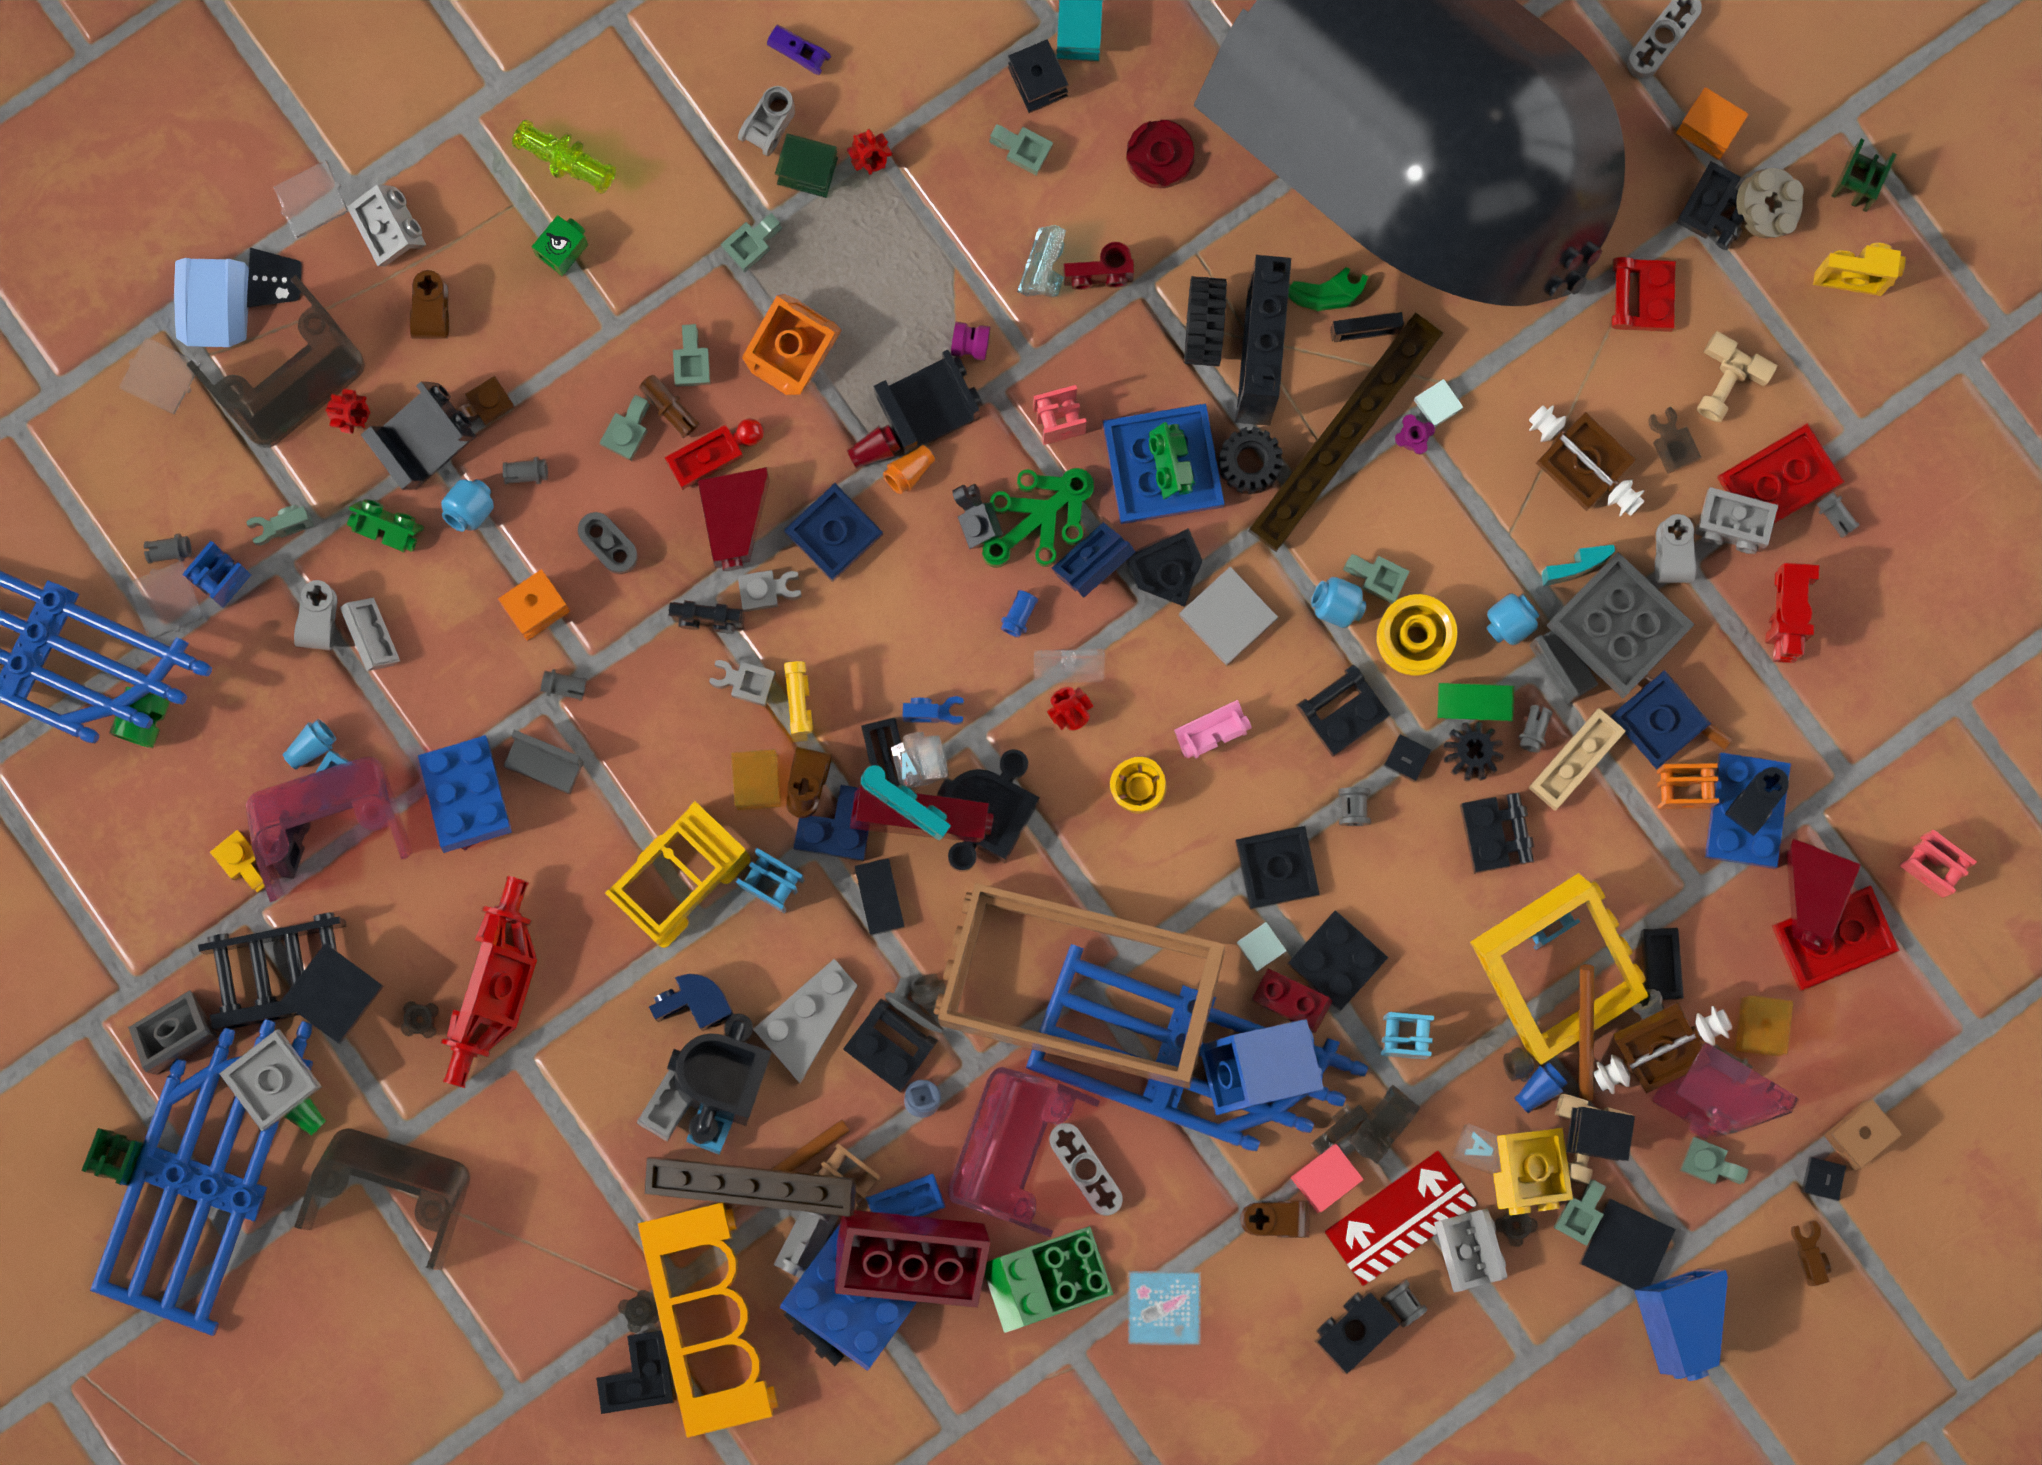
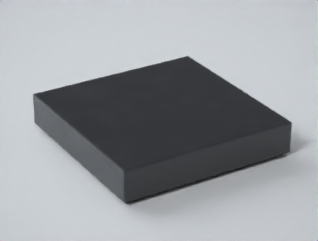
(1277, 867)
(332, 993)
(1627, 1246)

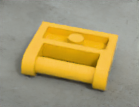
(797, 688)

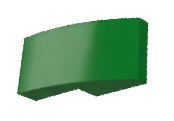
(1475, 701)

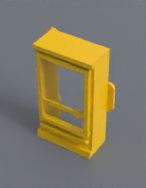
(709, 840)

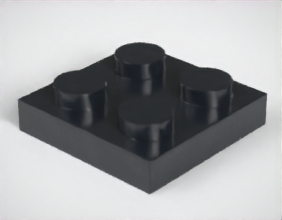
(1337, 960)

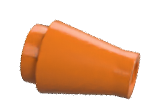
(907, 470)

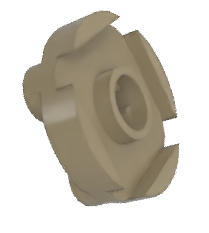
(1787, 203)

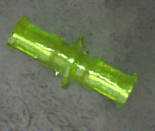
(562, 157)

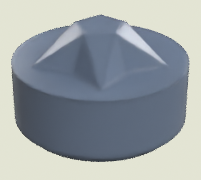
(922, 1098)

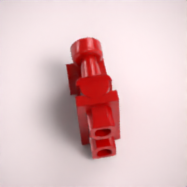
(1793, 612)

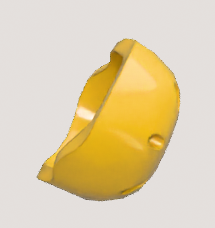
(1138, 786)

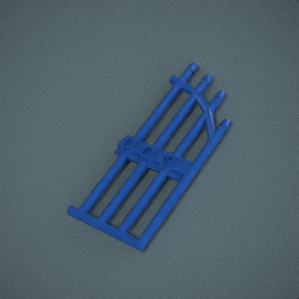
(42, 633)
(1160, 1097)
(193, 1180)

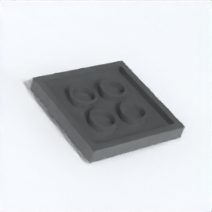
(1620, 625)

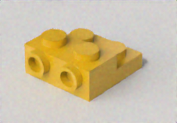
(1867, 273)
(1532, 1171)

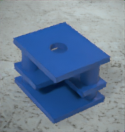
(204, 578)

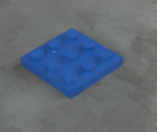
(1135, 467)
(848, 1322)

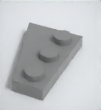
(806, 1018)

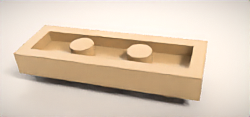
(1577, 759)

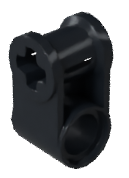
(1754, 803)

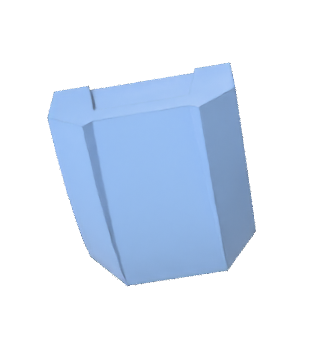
(211, 302)

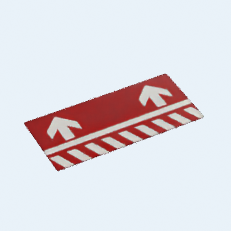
(1399, 1218)

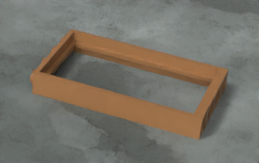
(965, 941)

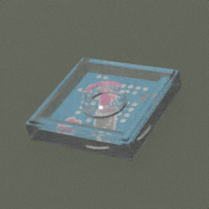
(1164, 1308)

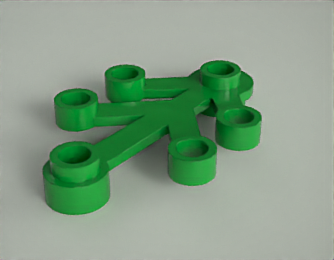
(1042, 513)

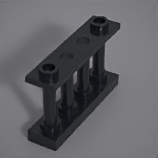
(266, 1005)

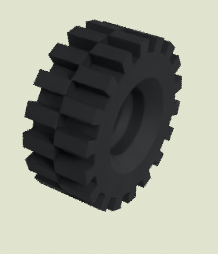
(1205, 321)

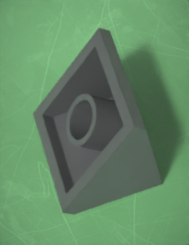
(171, 1033)

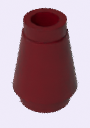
(874, 447)

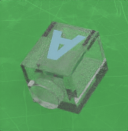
(919, 760)
(1478, 1149)

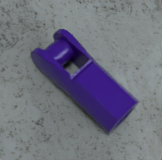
(795, 46)

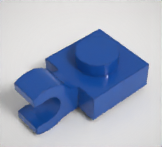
(923, 711)

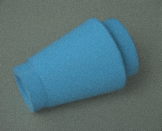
(310, 743)

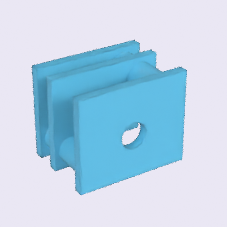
(1421, 1040)

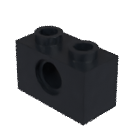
(1376, 1323)

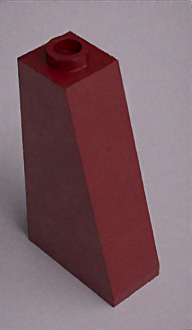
(967, 818)

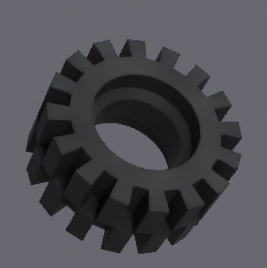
(1250, 481)

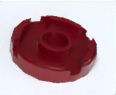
(1160, 153)

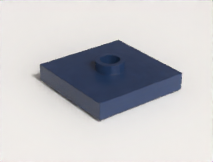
(833, 532)
(1660, 719)

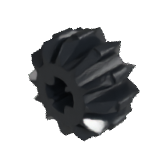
(1485, 753)

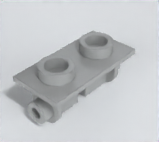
(805, 1242)

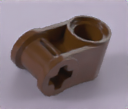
(429, 312)
(807, 778)
(1283, 1219)

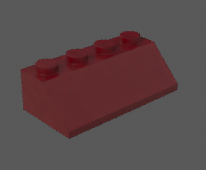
(911, 1258)

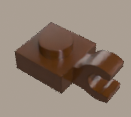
(487, 402)
(1814, 1263)

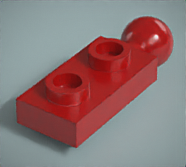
(713, 452)

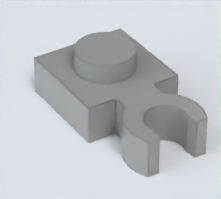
(761, 590)
(748, 683)

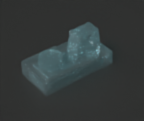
(1038, 273)

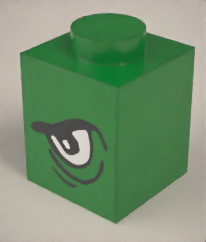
(560, 244)

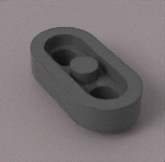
(608, 543)

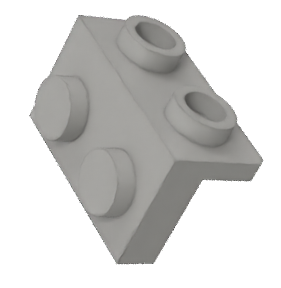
(1471, 1250)

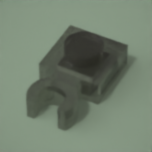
(1674, 446)
(1344, 1120)

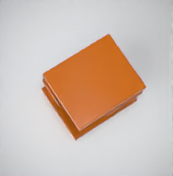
(1712, 123)
(534, 605)
(1668, 783)

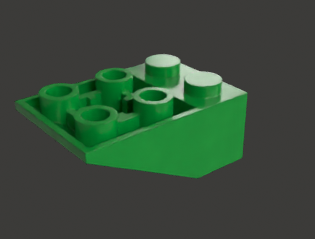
(1047, 1279)

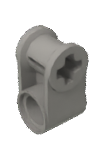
(766, 126)
(1675, 557)
(315, 623)

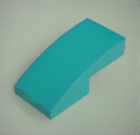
(1585, 561)

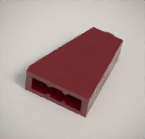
(733, 515)
(1818, 892)

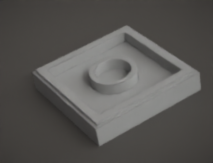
(1228, 616)
(270, 1080)

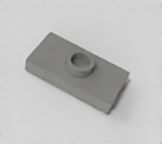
(370, 634)
(664, 1109)

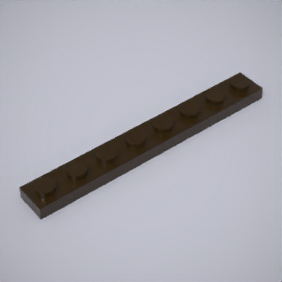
(1345, 432)

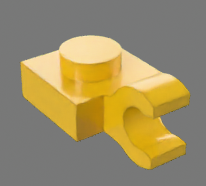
(237, 859)

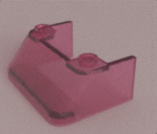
(353, 784)
(1723, 1096)
(1005, 1143)

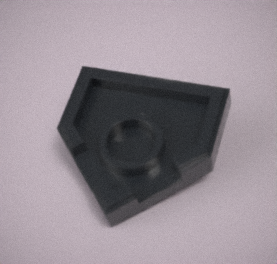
(1167, 567)

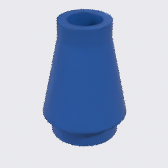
(1541, 1087)

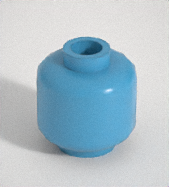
(467, 505)
(1338, 602)
(1512, 619)

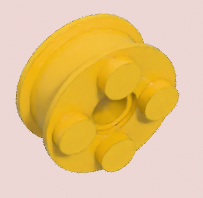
(1432, 618)

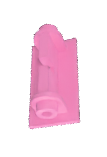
(1211, 728)

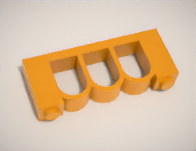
(724, 1408)

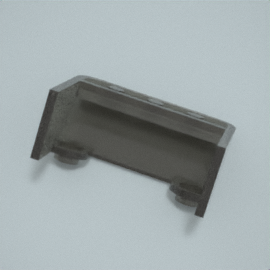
(296, 387)
(434, 1178)

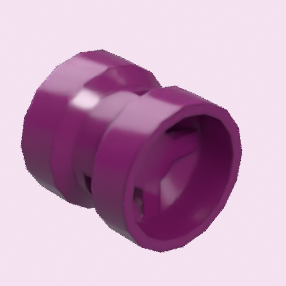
(970, 341)

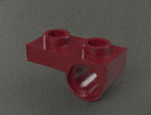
(1084, 274)
(1291, 999)

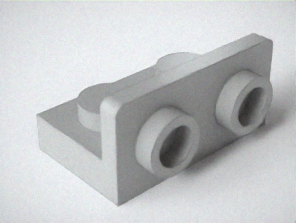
(386, 223)
(1736, 521)

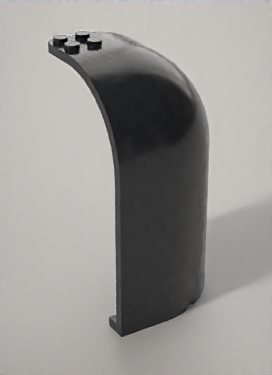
(1431, 135)

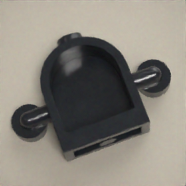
(1007, 801)
(719, 1076)

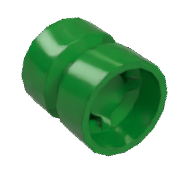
(152, 706)

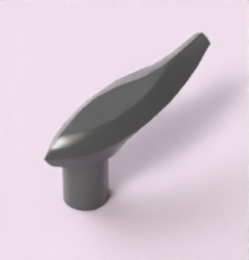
(911, 1010)

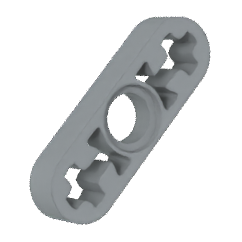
(1662, 22)
(1063, 1151)

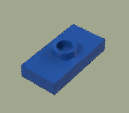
(910, 1199)

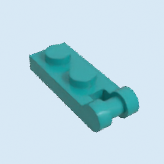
(904, 802)

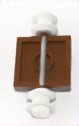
(1586, 461)
(1660, 1048)

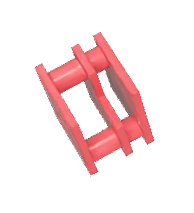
(1048, 412)
(1938, 851)
(1326, 1178)

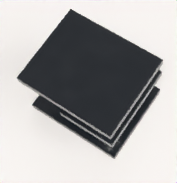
(1038, 76)
(1600, 1133)

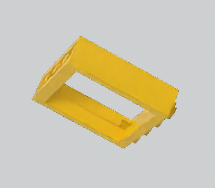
(1533, 919)

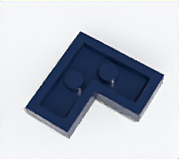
(833, 836)

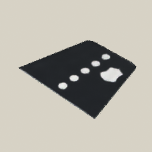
(270, 278)

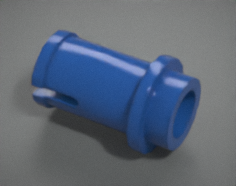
(1019, 614)

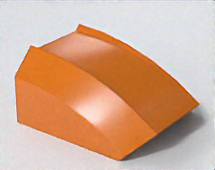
(790, 345)

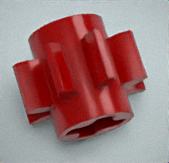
(869, 151)
(348, 411)
(1070, 708)

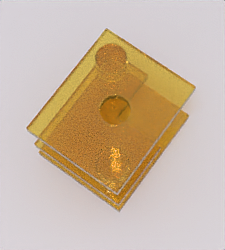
(756, 779)
(1764, 1026)

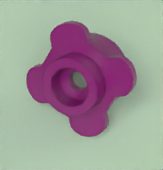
(1405, 437)

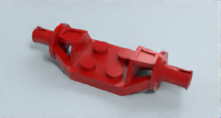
(496, 985)

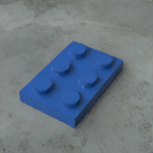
(464, 794)
(1726, 838)

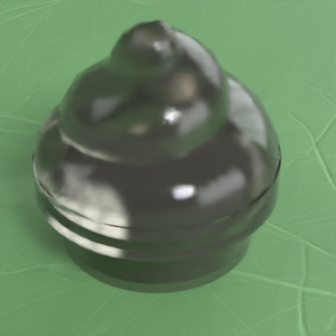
(926, 990)

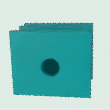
(1079, 30)

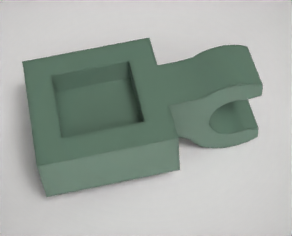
(1025, 150)
(748, 244)
(691, 362)
(625, 433)
(289, 521)
(1382, 578)
(1707, 1162)
(1579, 1217)

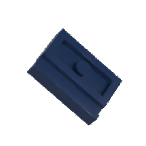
(1093, 559)

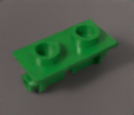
(1166, 445)
(397, 527)

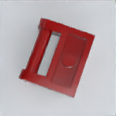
(1655, 294)

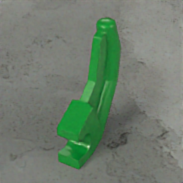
(1330, 295)

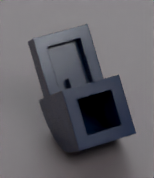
(700, 995)

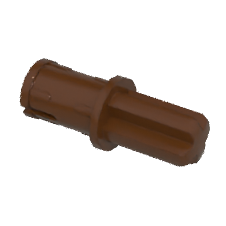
(668, 405)

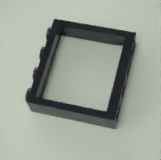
(1263, 340)

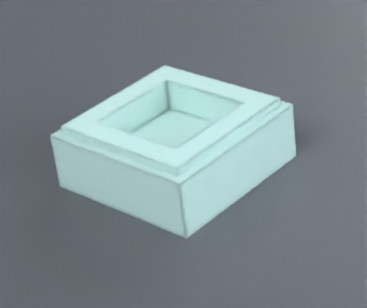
(1438, 403)
(1261, 946)

